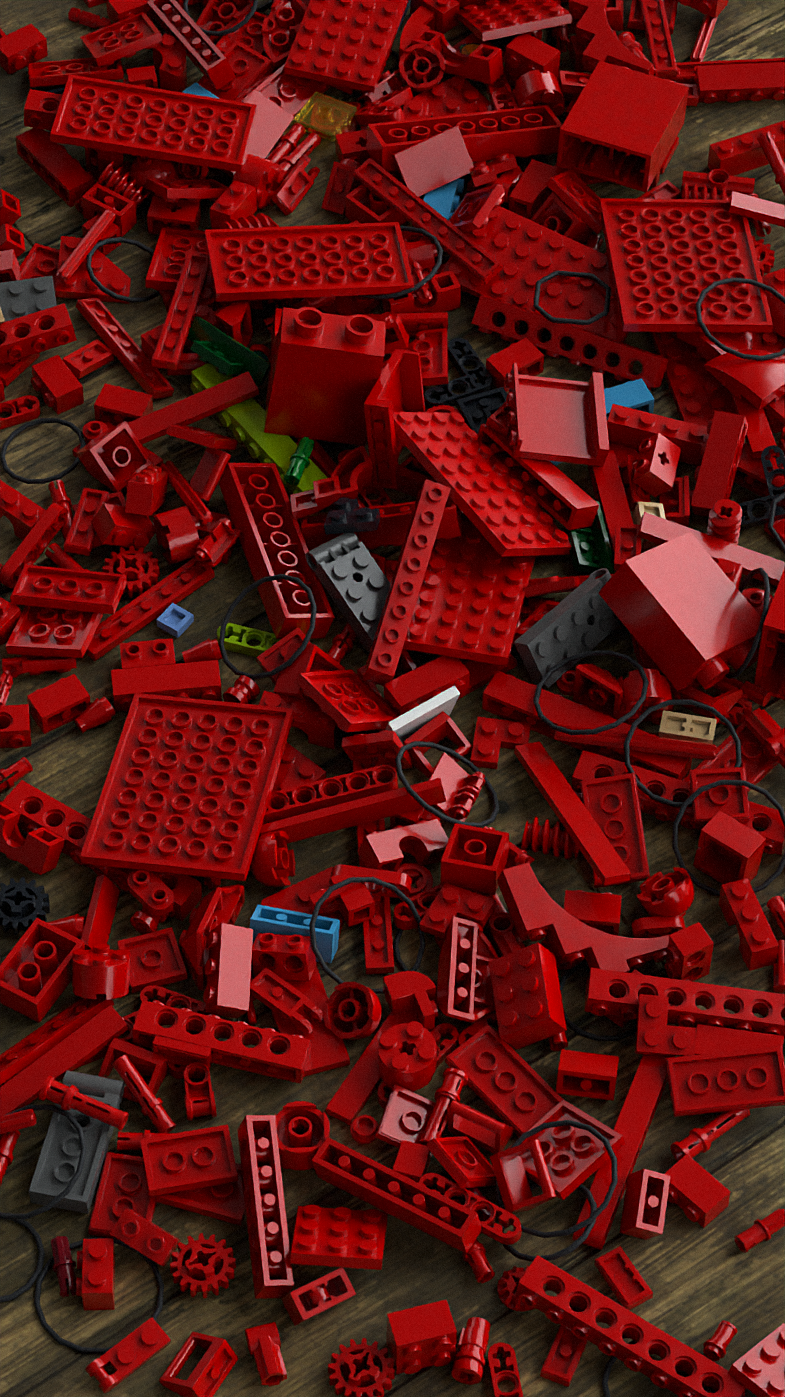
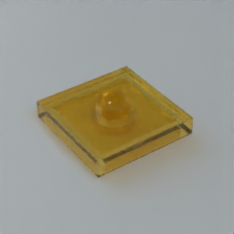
(325, 115)

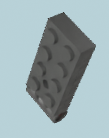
(26, 296)
(337, 566)
(568, 630)
(62, 1147)

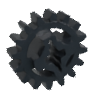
(22, 905)

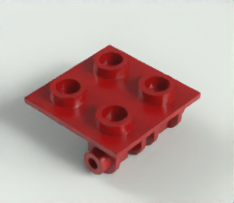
(459, 787)

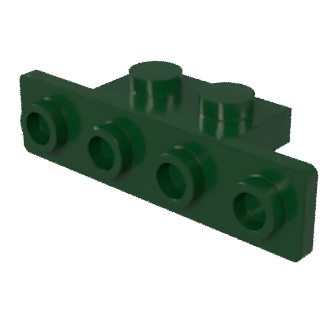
(225, 352)
(591, 546)

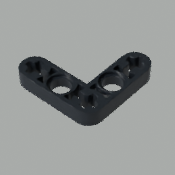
(468, 381)
(766, 501)

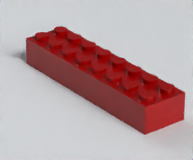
(485, 134)
(274, 547)

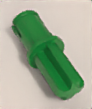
(299, 461)

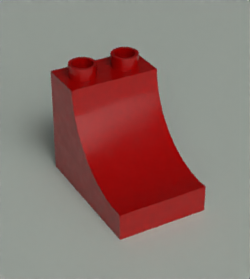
(322, 374)

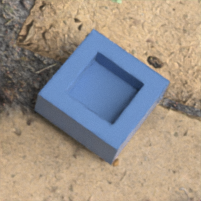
(175, 620)

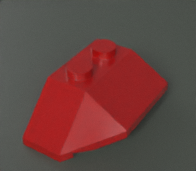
(217, 907)
(464, 972)

